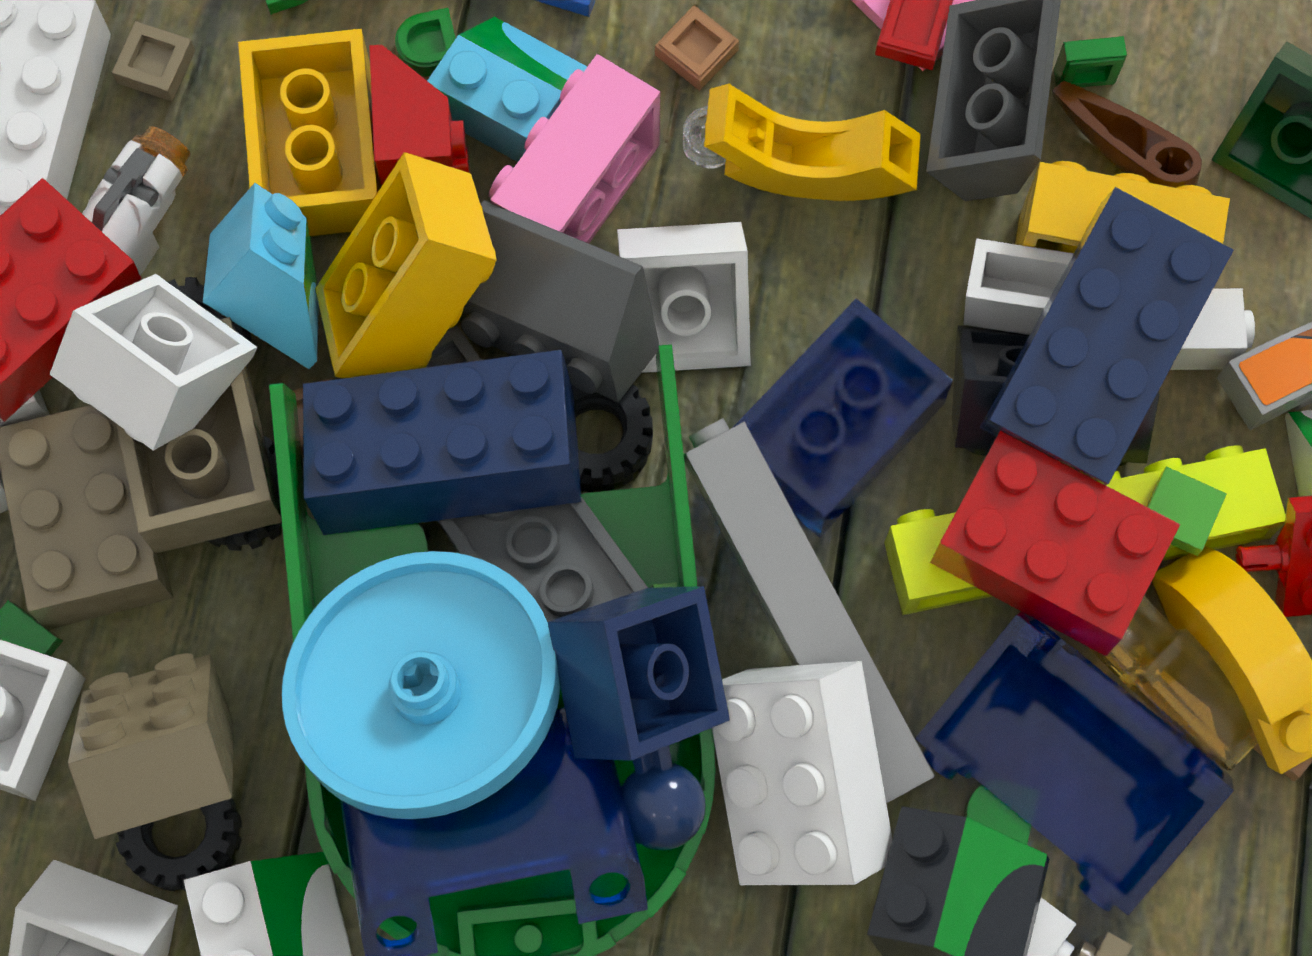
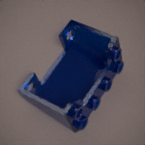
(543, 821)

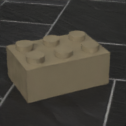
(206, 480)
(76, 519)
(152, 744)

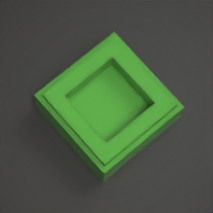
(1189, 504)

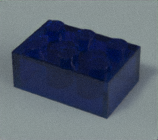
(844, 414)

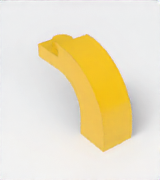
(807, 158)
(1250, 646)

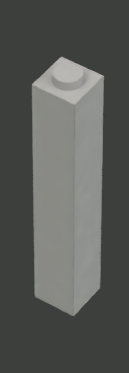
(794, 584)

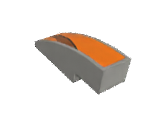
(1271, 377)

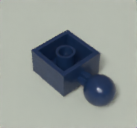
(631, 686)

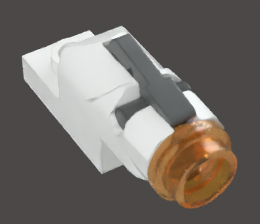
(138, 193)

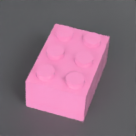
(584, 153)

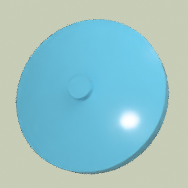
(421, 685)

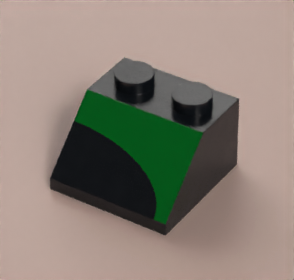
(956, 889)

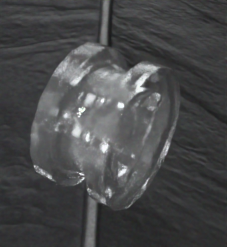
(695, 148)

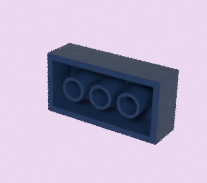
(1108, 336)
(440, 443)

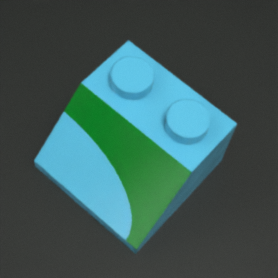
(502, 83)
(266, 273)

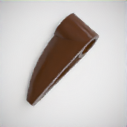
(1130, 139)

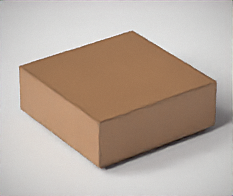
(696, 47)

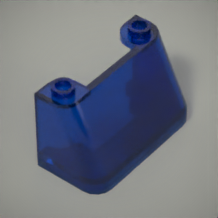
(1077, 761)

